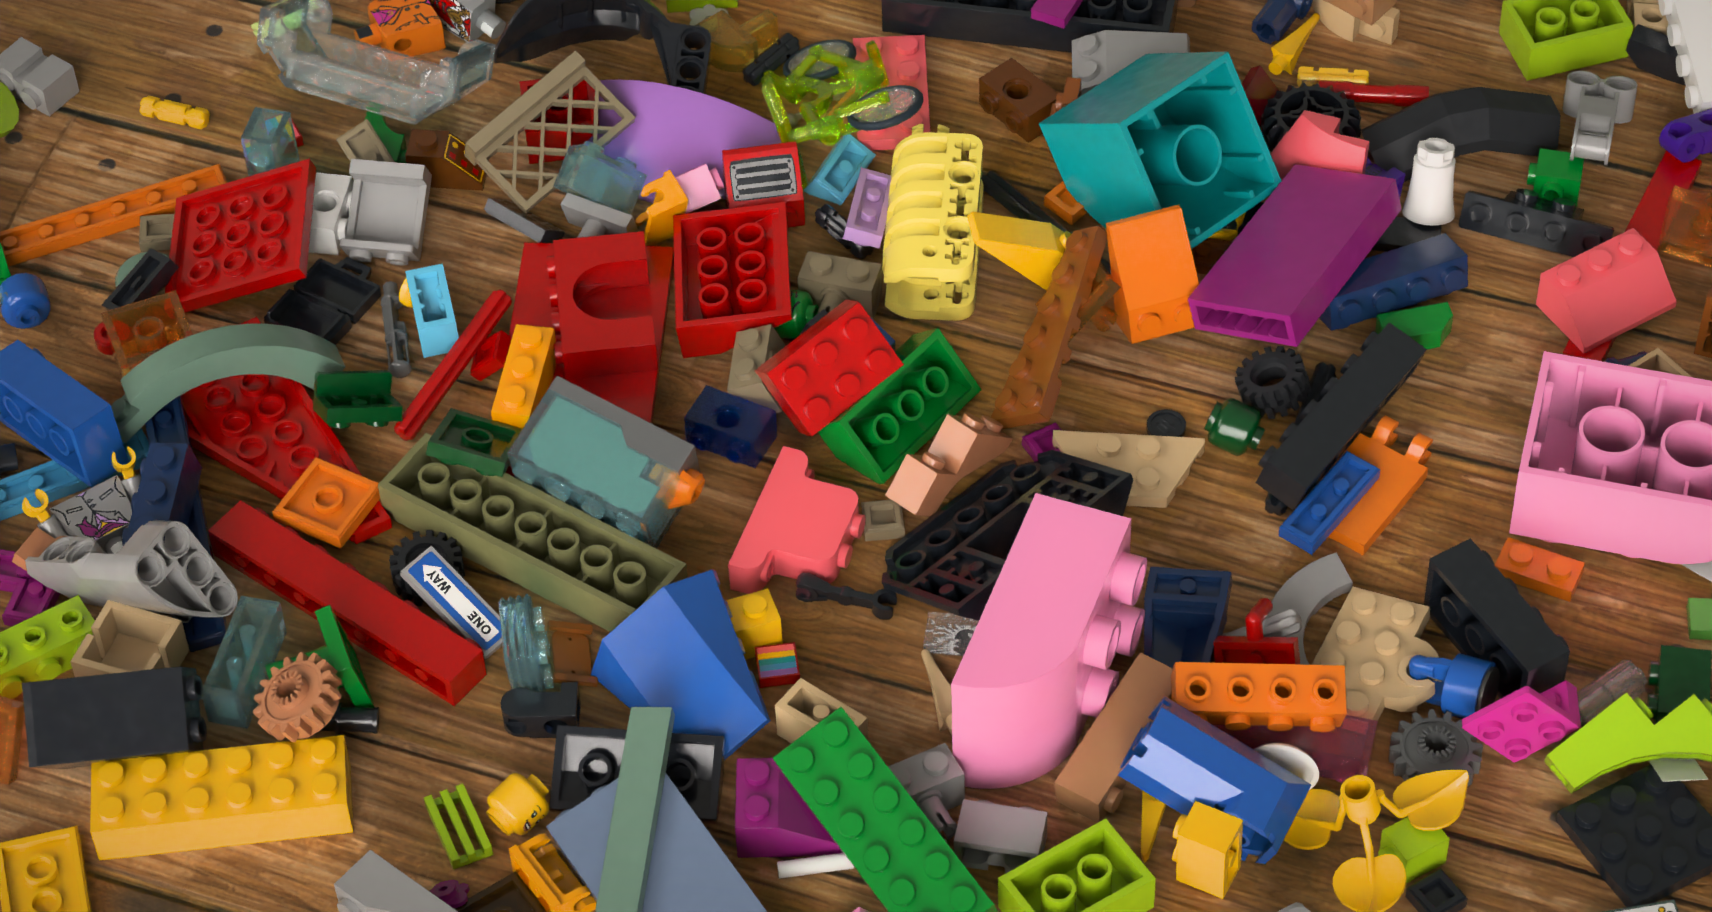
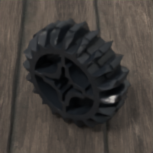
(1287, 106)

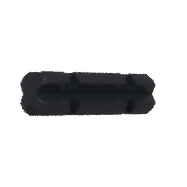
(771, 58)
(828, 218)

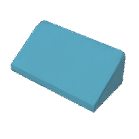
(840, 170)

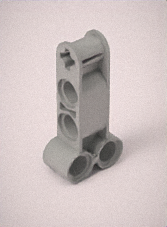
(1597, 107)

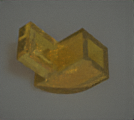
(736, 44)

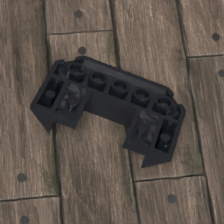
(963, 546)

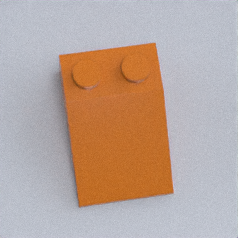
(1155, 273)

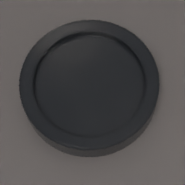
(1166, 423)

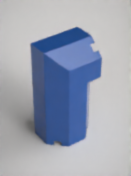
(1191, 760)

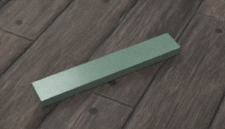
(636, 810)

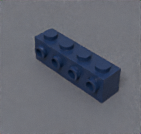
(1399, 281)
(166, 486)

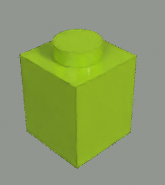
(1417, 849)

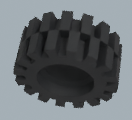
(1267, 368)
(412, 549)

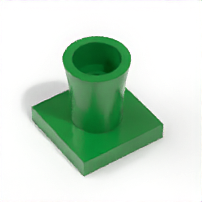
(340, 655)

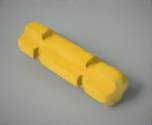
(1311, 77)
(174, 112)

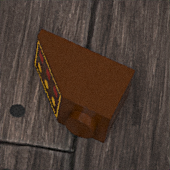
(444, 159)

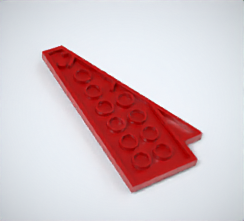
(268, 434)

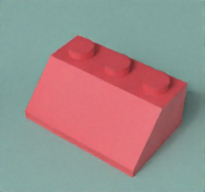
(1606, 290)

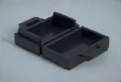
(327, 300)

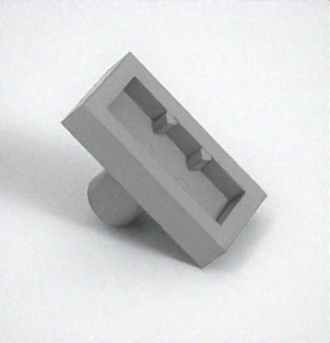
(596, 218)

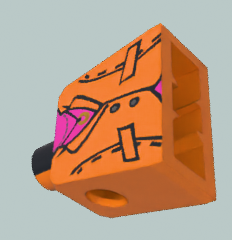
(403, 27)

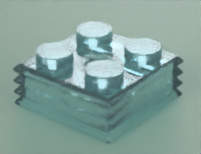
(524, 645)

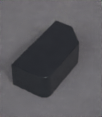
(1653, 54)

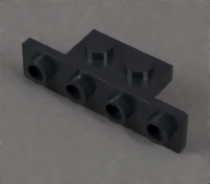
(1533, 221)

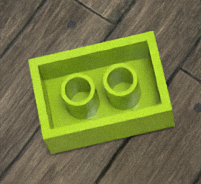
(1563, 34)
(1080, 875)

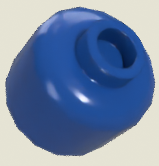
(24, 298)

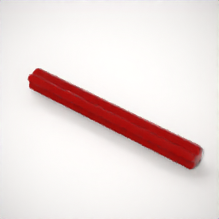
(453, 365)

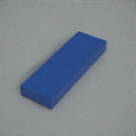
(1329, 502)

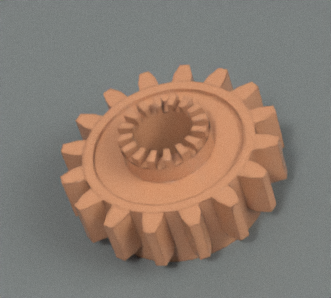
(298, 698)

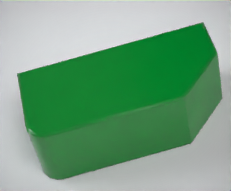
(1424, 324)

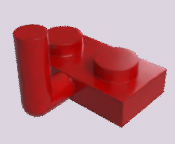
(1255, 647)

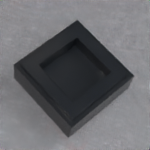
(1436, 894)

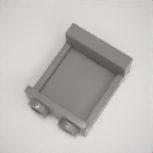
(387, 211)

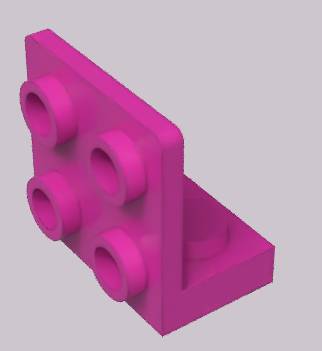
(1526, 720)

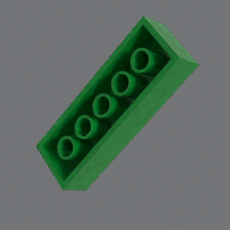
(877, 821)

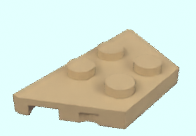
(1154, 461)

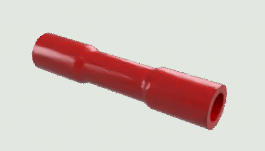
(1396, 95)

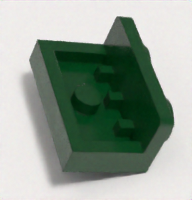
(355, 398)

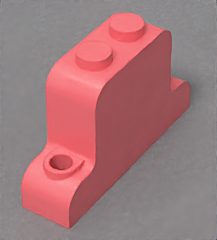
(796, 527)

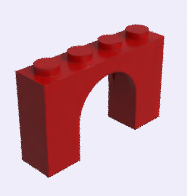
(594, 344)

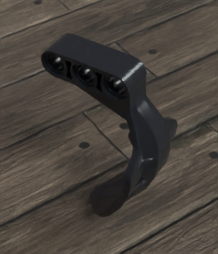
(554, 24)

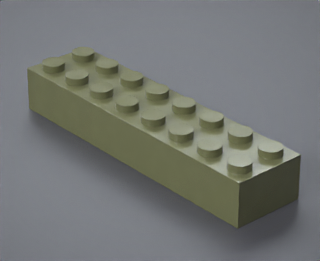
(529, 537)

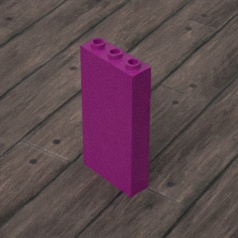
(1295, 255)

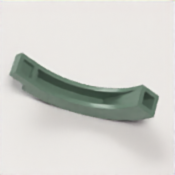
(218, 355)

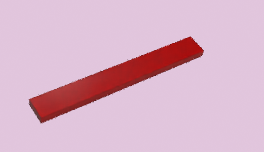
(1649, 221)

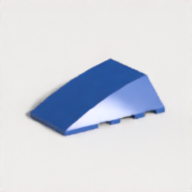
(685, 657)

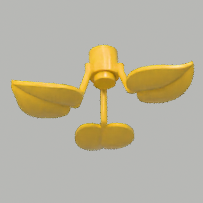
(1376, 882)

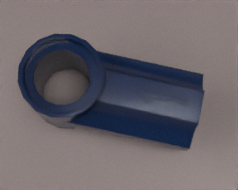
(1277, 18)

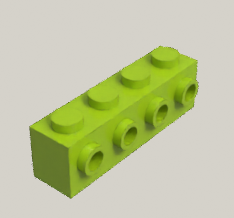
(42, 645)

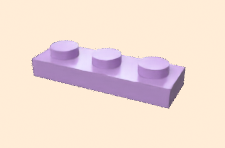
(868, 209)

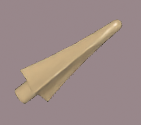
(941, 691)

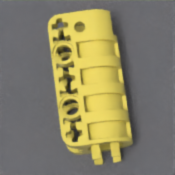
(926, 225)

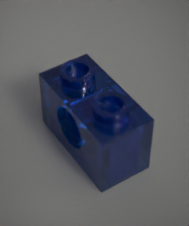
(730, 426)

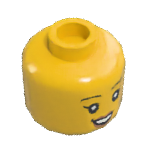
(518, 804)

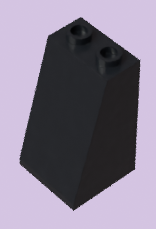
(113, 717)

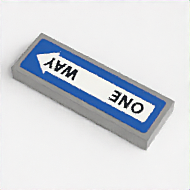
(454, 600)

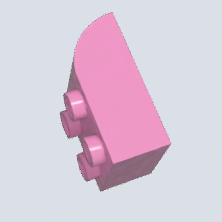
(1618, 461)
(1046, 643)

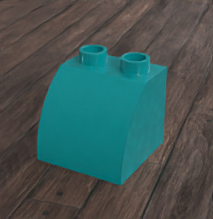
(1164, 138)

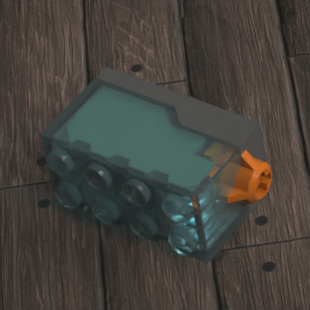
(606, 462)

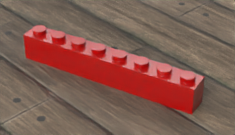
(366, 609)

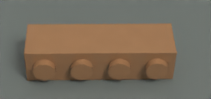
(1090, 776)

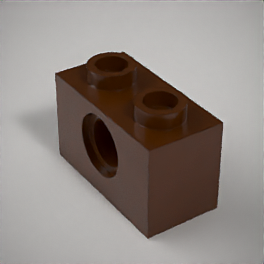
(1016, 98)

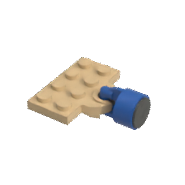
(1395, 668)

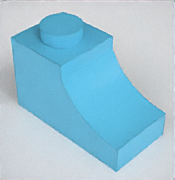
(432, 309)

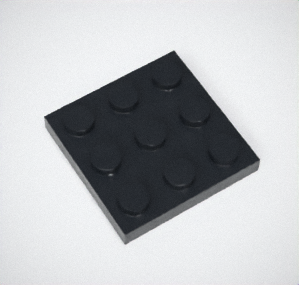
(1642, 836)

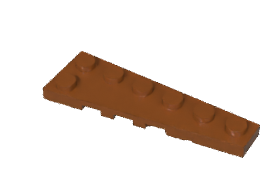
(1033, 378)

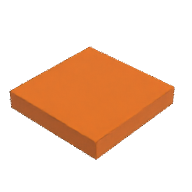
(327, 502)

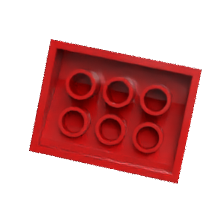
(729, 275)

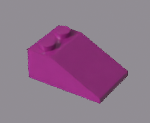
(773, 816)

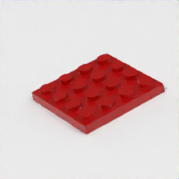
(242, 236)

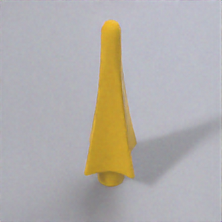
(1289, 49)

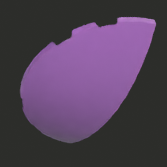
(679, 129)

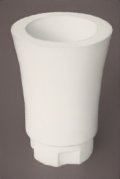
(1431, 184)

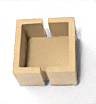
(130, 642)

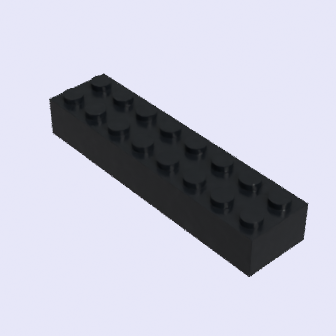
(1011, 21)

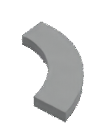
(1311, 590)

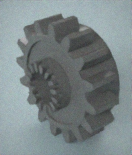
(1433, 746)

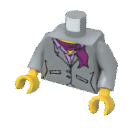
(95, 513)

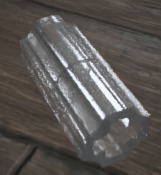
(1608, 688)

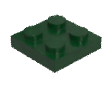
(473, 442)

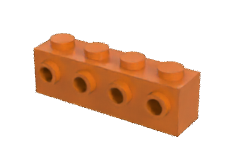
(1262, 694)

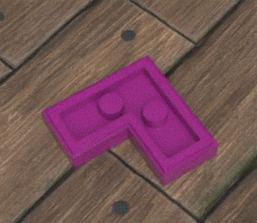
(28, 594)

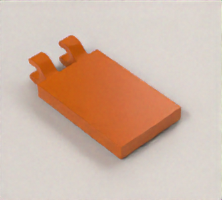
(1397, 483)

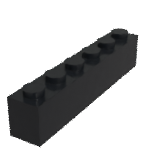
(1339, 416)

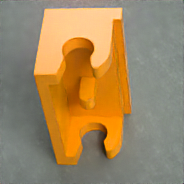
(668, 201)
(549, 877)

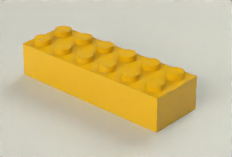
(221, 797)

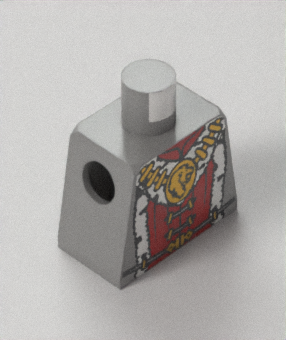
(469, 18)

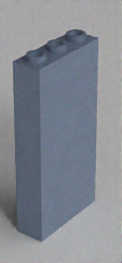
(686, 862)

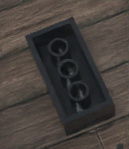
(1492, 621)

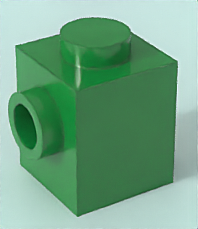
(1556, 175)

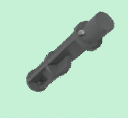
(395, 331)

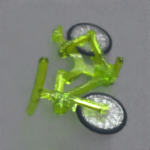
(836, 60)

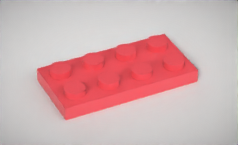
(905, 65)

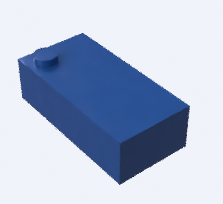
(58, 415)

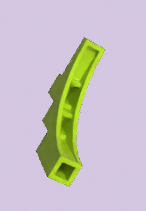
(1627, 736)

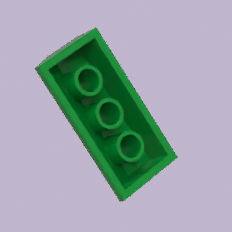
(903, 408)

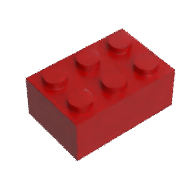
(829, 367)

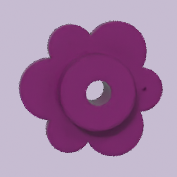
(451, 892)

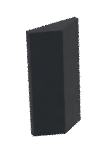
(593, 758)

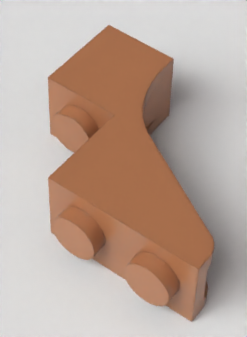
(956, 451)

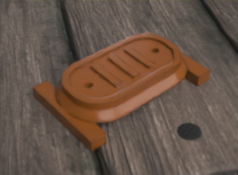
(572, 653)

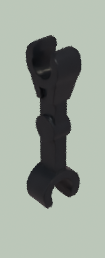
(812, 588)

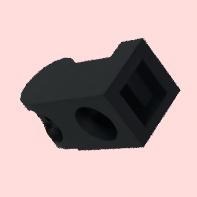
(539, 713)

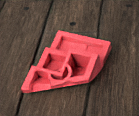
(1316, 143)

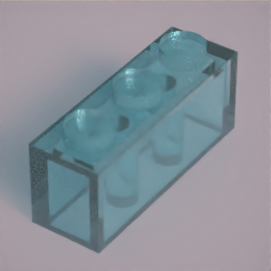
(239, 666)

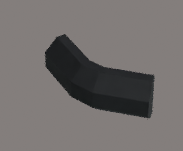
(1469, 119)

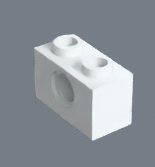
(330, 212)

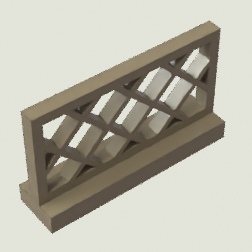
(526, 110)

